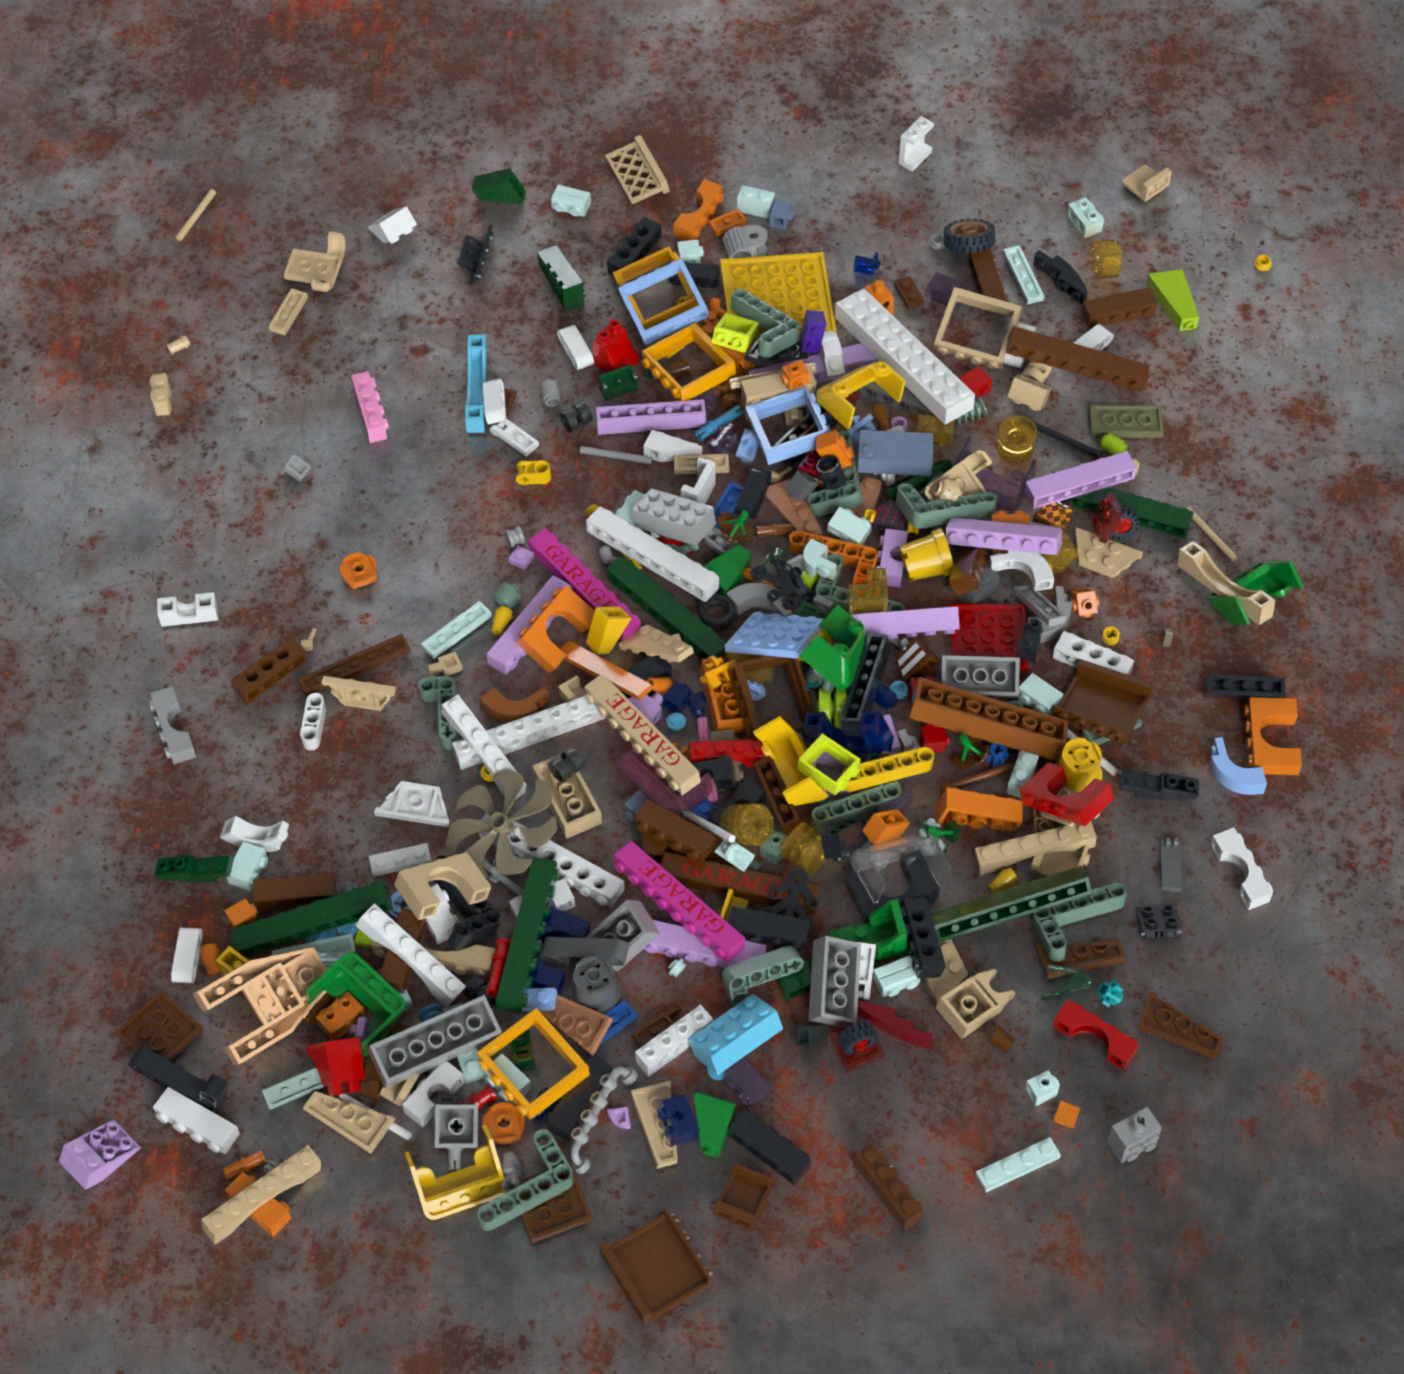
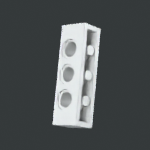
(1069, 642)
(671, 1041)

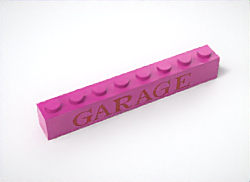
(569, 569)
(679, 902)

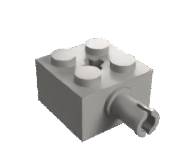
(1134, 1135)
(446, 1137)

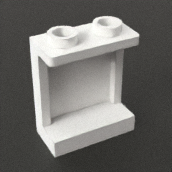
(912, 144)
(705, 482)

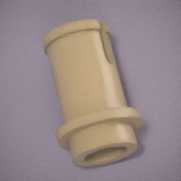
(178, 345)

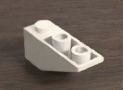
(665, 447)

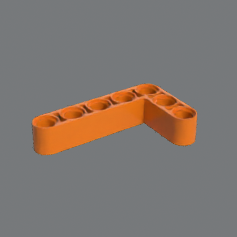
(853, 554)

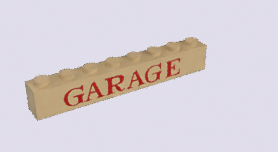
(642, 734)

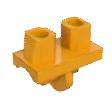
(711, 677)

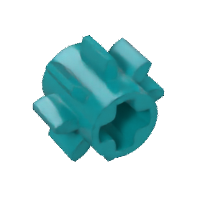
(1110, 993)

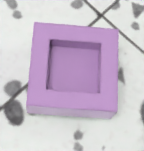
(521, 557)

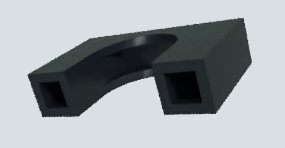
(918, 875)

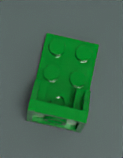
(883, 929)

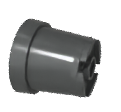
(591, 973)

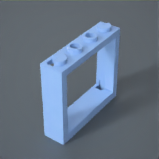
(671, 325)
(780, 404)

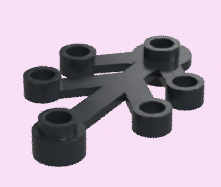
(804, 594)
(792, 903)

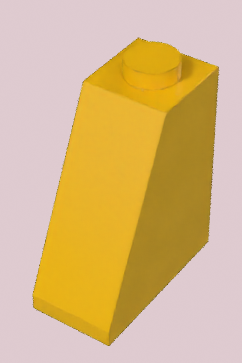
(606, 628)

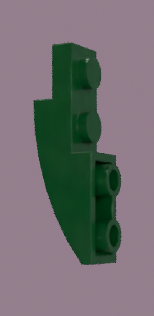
(193, 870)

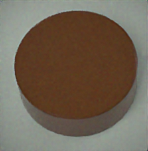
(730, 400)

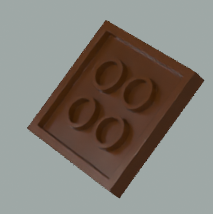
(160, 1027)
(556, 1214)

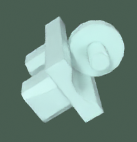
(735, 854)

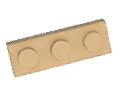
(288, 311)
(688, 463)

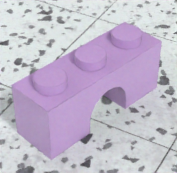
(890, 545)

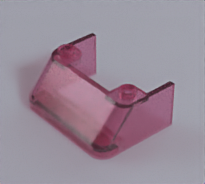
(641, 775)

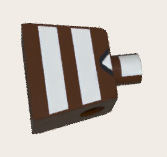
(915, 659)

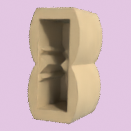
(160, 394)

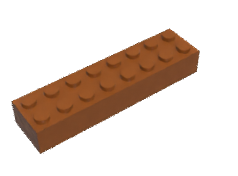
(988, 719)

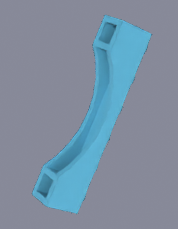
(476, 376)

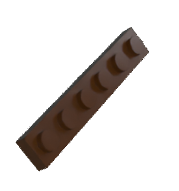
(355, 663)

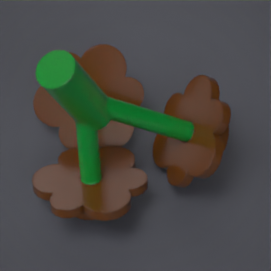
(740, 532)
(974, 747)

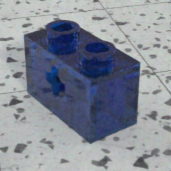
(678, 1119)

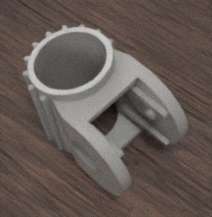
(740, 245)

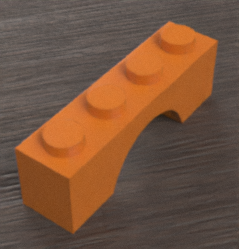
(689, 225)

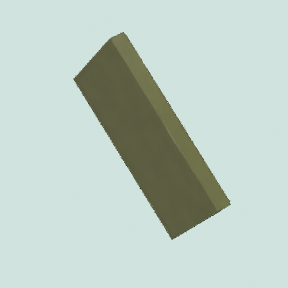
(1126, 421)

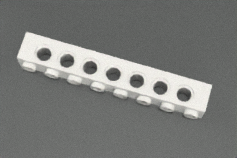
(532, 729)
(578, 866)

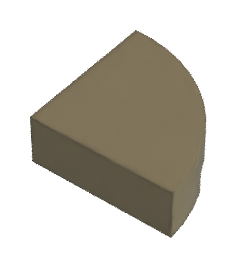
(1168, 635)

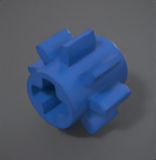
(997, 754)

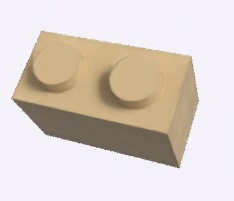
(1029, 392)

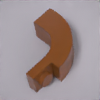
(506, 710)

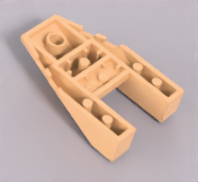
(276, 993)

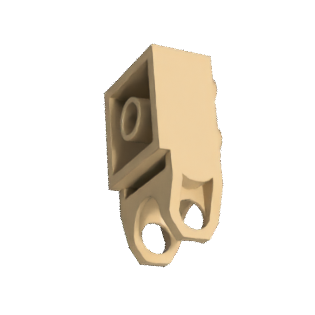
(972, 1003)

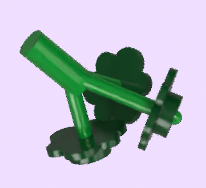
(931, 829)

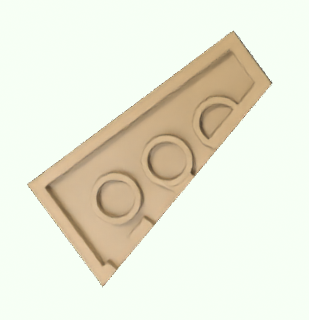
(353, 1122)

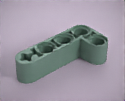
(442, 695)
(759, 970)

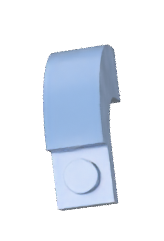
(1235, 778)

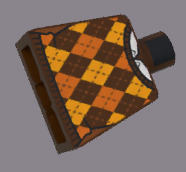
(1056, 513)

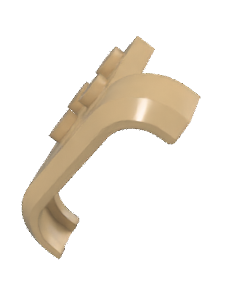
(316, 267)
(964, 474)

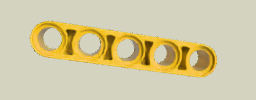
(896, 766)

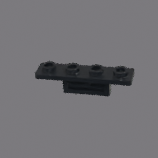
(473, 253)

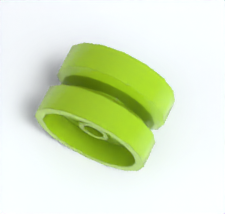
(832, 707)

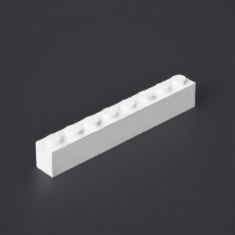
(653, 554)

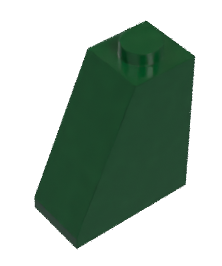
(499, 187)

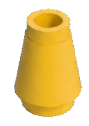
(501, 619)
(1004, 880)

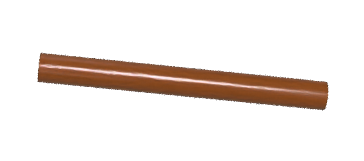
(978, 777)

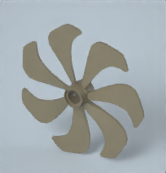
(501, 824)

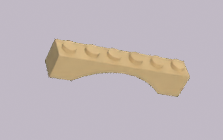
(1199, 565)
(1002, 854)
(466, 961)
(288, 1174)

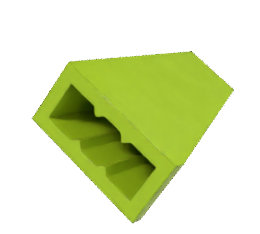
(1174, 296)

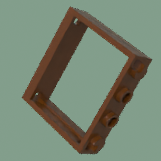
(744, 697)

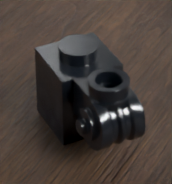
(1030, 641)

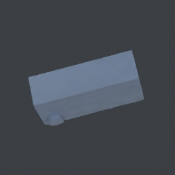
(895, 453)

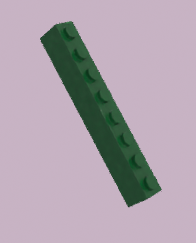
(1151, 513)
(665, 609)
(1011, 903)
(310, 919)
(527, 935)

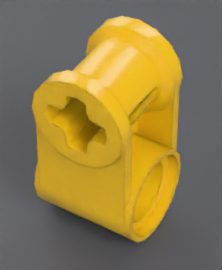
(535, 472)

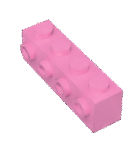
(369, 406)

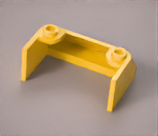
(833, 394)
(785, 748)
(460, 1188)

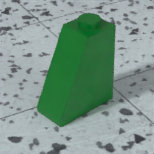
(730, 568)
(713, 1119)

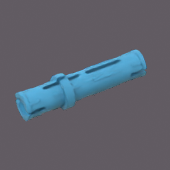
(711, 426)

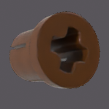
(680, 369)
(1001, 1039)

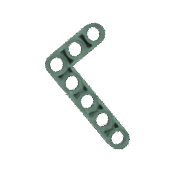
(779, 328)
(847, 496)
(939, 512)
(832, 592)
(861, 800)
(1048, 921)
(532, 1187)

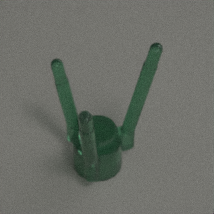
(775, 555)
(1078, 981)

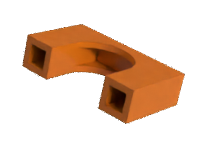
(535, 639)
(1266, 712)

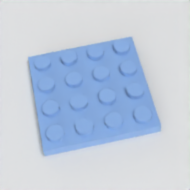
(774, 635)

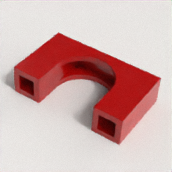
(1077, 808)

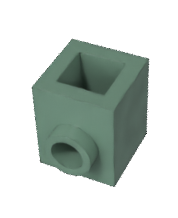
(772, 847)

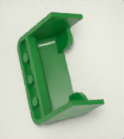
(1269, 576)
(840, 661)
(368, 987)

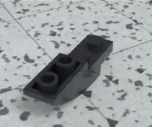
(1066, 277)
(1159, 787)

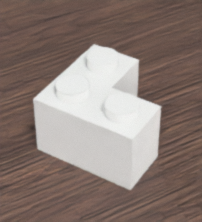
(443, 922)

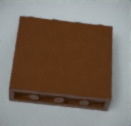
(1104, 701)
(657, 1267)

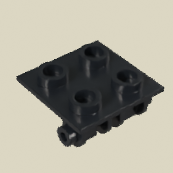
(1159, 919)

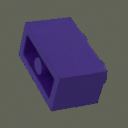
(812, 331)

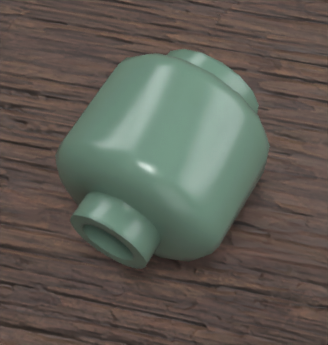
(507, 595)

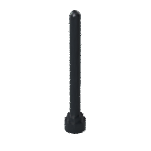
(1065, 439)

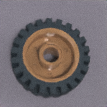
(969, 235)

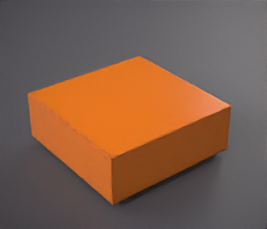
(1066, 1114)

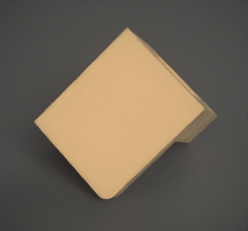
(571, 690)

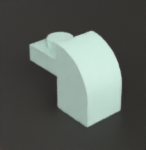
(816, 561)

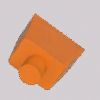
(881, 294)

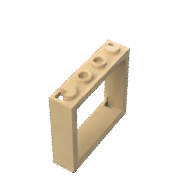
(982, 302)

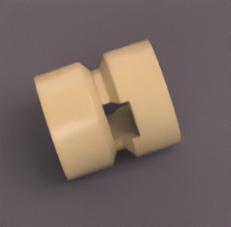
(1037, 371)

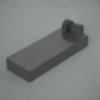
(1170, 865)

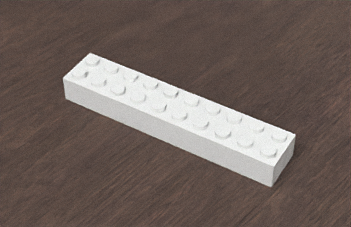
(894, 345)

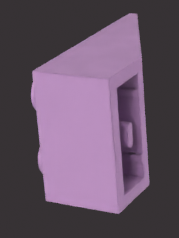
(97, 1153)

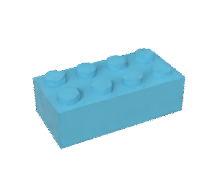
(735, 1034)

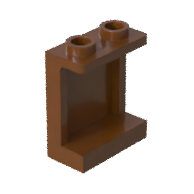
(744, 1196)

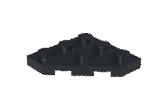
(789, 354)

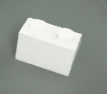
(393, 225)

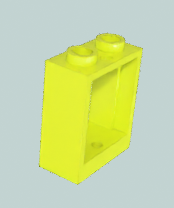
(727, 331)
(825, 744)

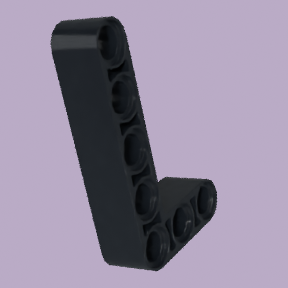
(480, 922)
(167, 1074)

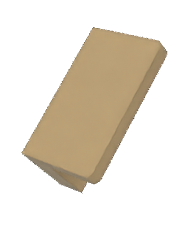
(399, 1091)

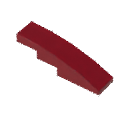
(885, 1020)

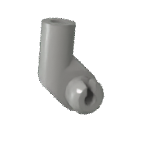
(606, 555)

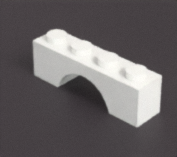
(1230, 847)

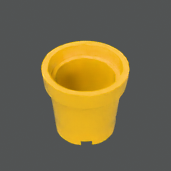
(927, 556)
(1085, 756)

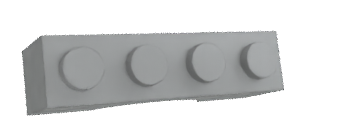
(178, 742)

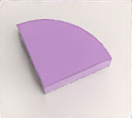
(619, 1117)

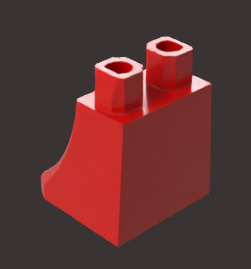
(613, 348)
(339, 1063)

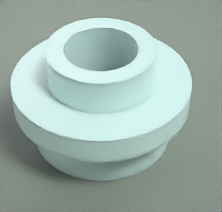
(677, 967)

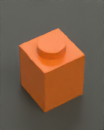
(241, 914)

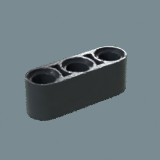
(702, 274)
(754, 492)

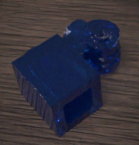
(681, 696)

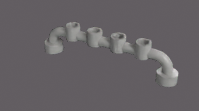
(580, 1135)

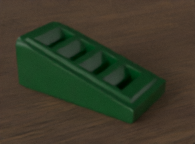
(525, 1061)

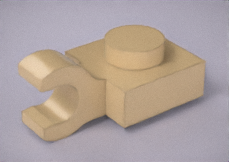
(447, 664)

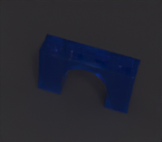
(872, 725)
(558, 925)

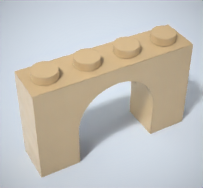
(457, 870)

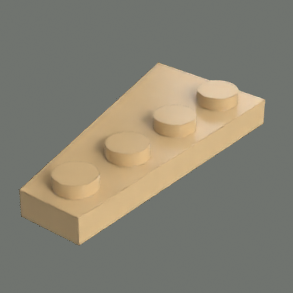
(655, 643)
(646, 1102)

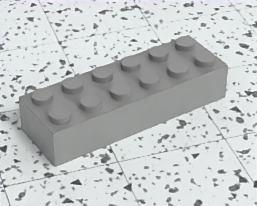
(434, 1041)

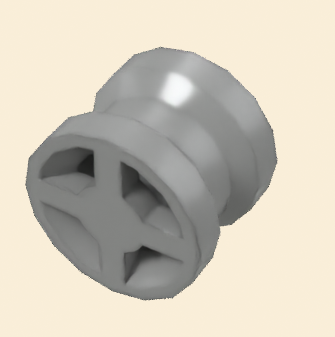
(514, 536)

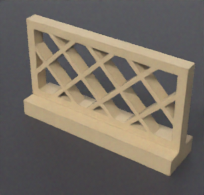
(647, 161)

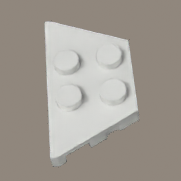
(415, 804)

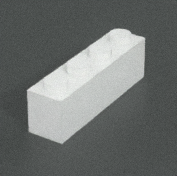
(196, 1121)

